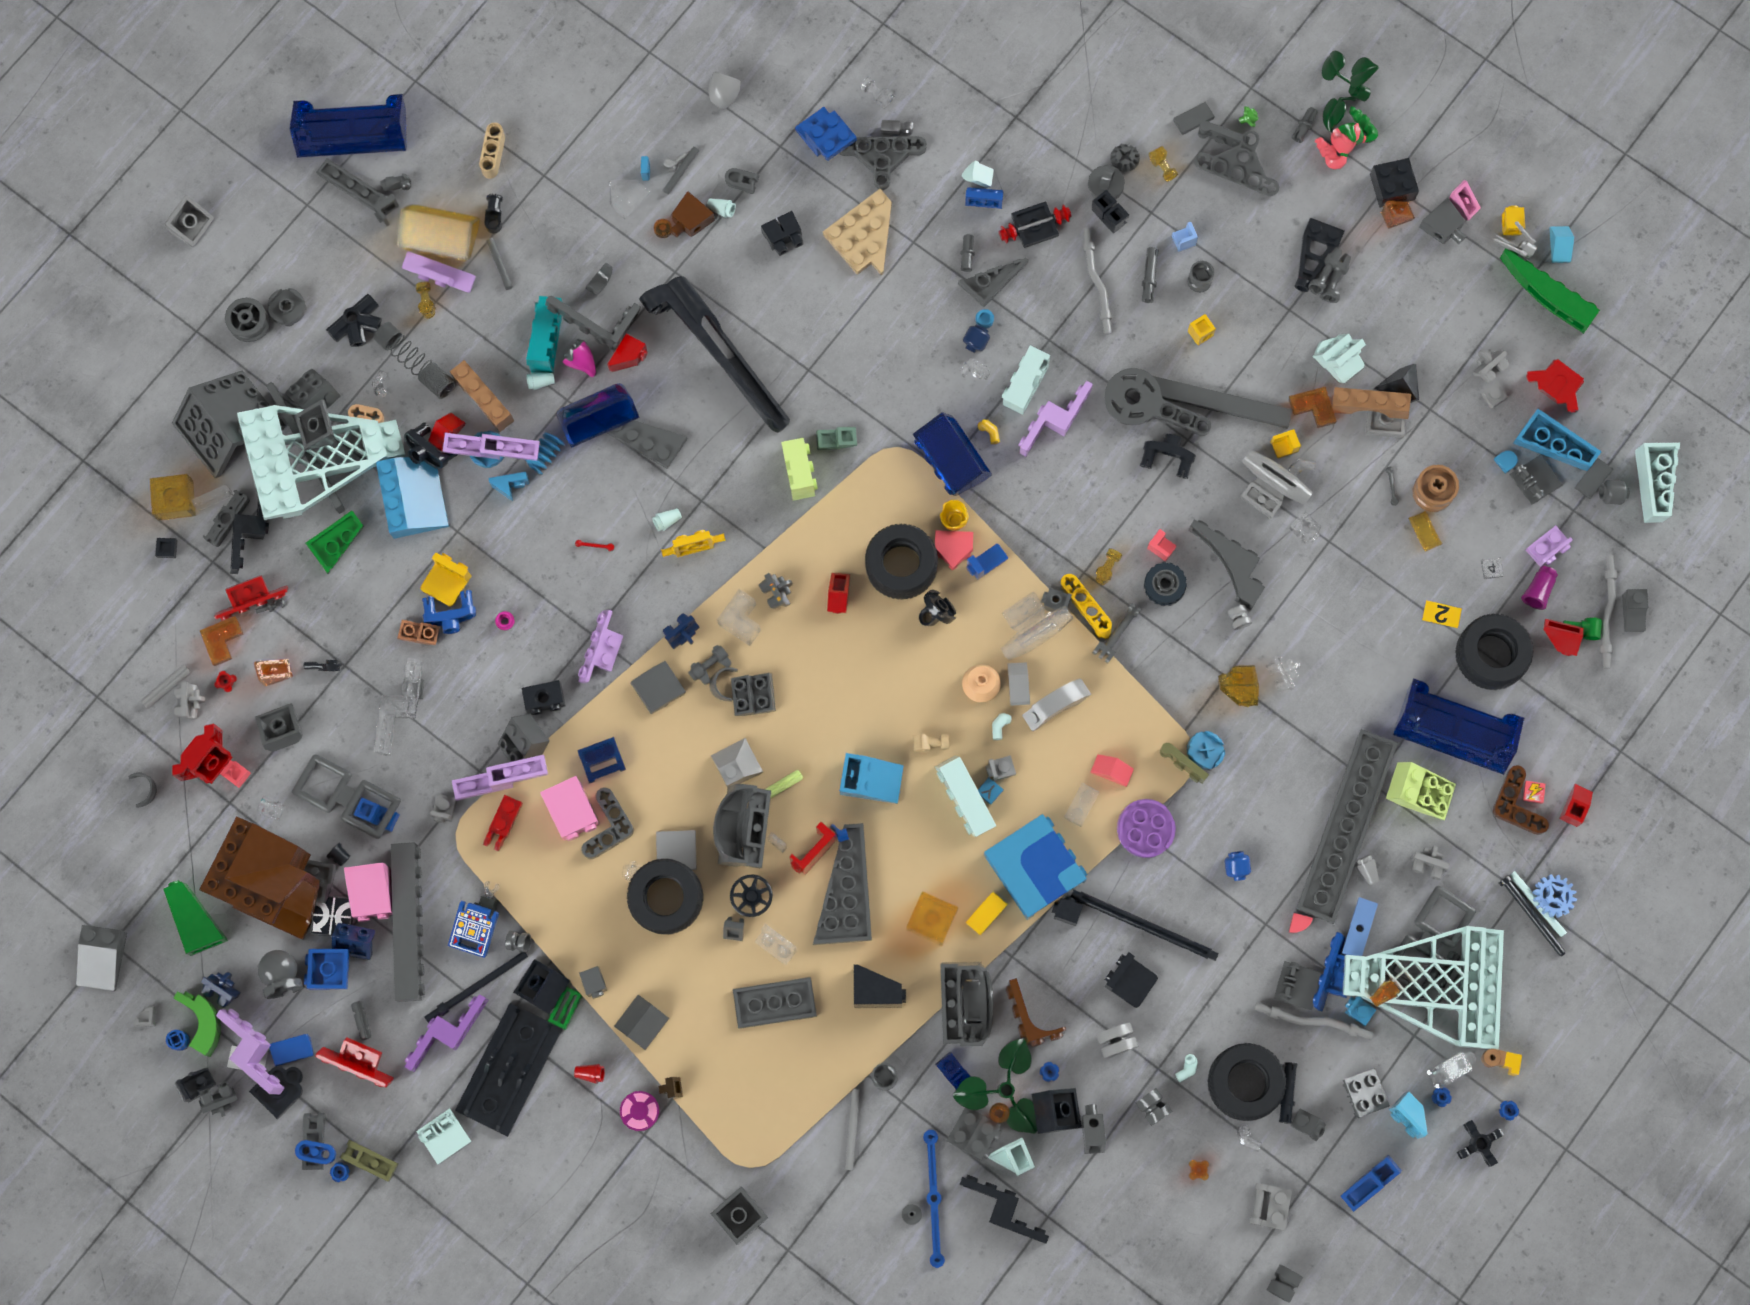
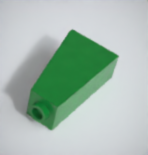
(192, 920)

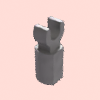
(896, 127)

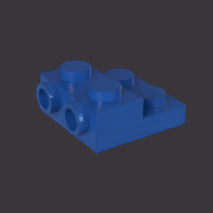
(327, 969)

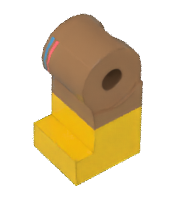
(1502, 1059)

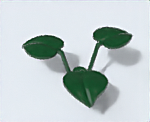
(1361, 72)
(973, 1093)

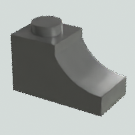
(1635, 609)

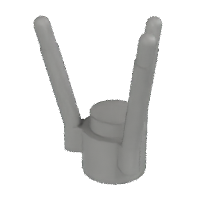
(1525, 248)

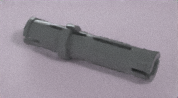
(1150, 273)

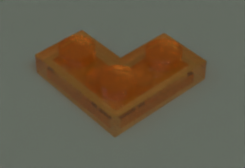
(1317, 402)
(217, 636)

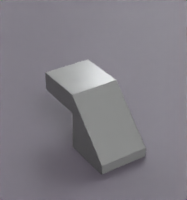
(1018, 684)

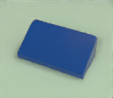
(291, 1049)

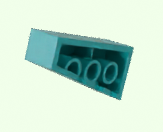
(544, 338)

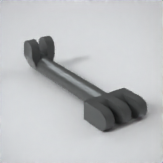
(1107, 648)

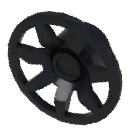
(751, 896)

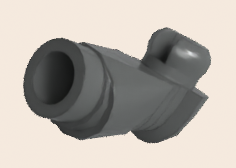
(394, 183)

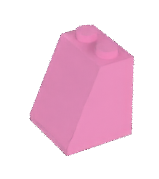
(570, 808)
(369, 891)

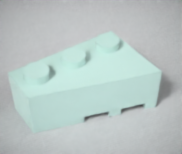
(1026, 380)

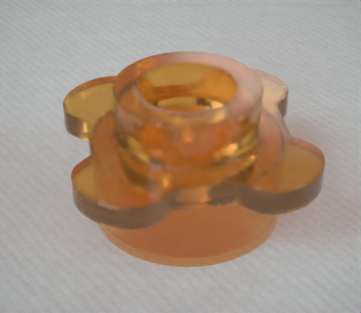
(1202, 1174)

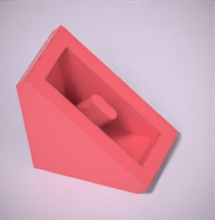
(1112, 769)

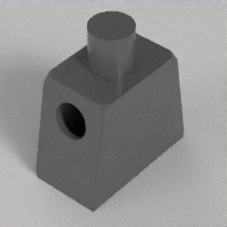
(1444, 223)
(1093, 1137)

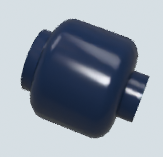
(976, 338)

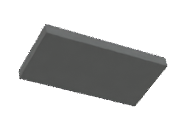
(774, 1003)

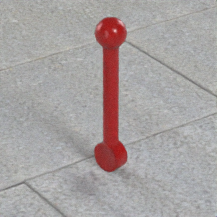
(610, 547)

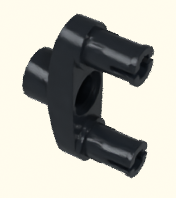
(1169, 447)
(422, 450)

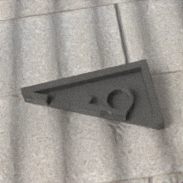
(987, 285)

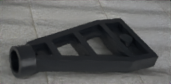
(1323, 234)

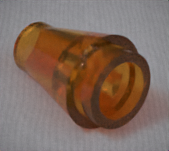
(1384, 993)
(1002, 1107)

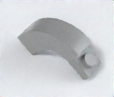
(1055, 703)

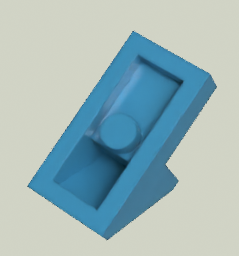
(504, 483)

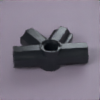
(356, 328)

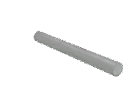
(852, 1129)

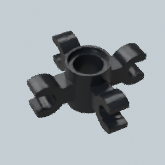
(1472, 1130)

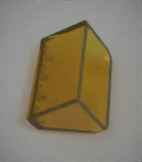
(437, 231)

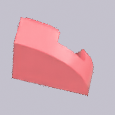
(1299, 923)

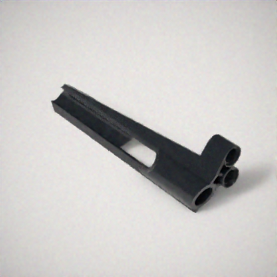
(690, 308)

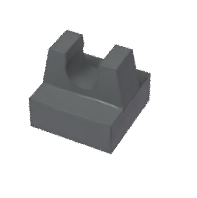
(733, 930)

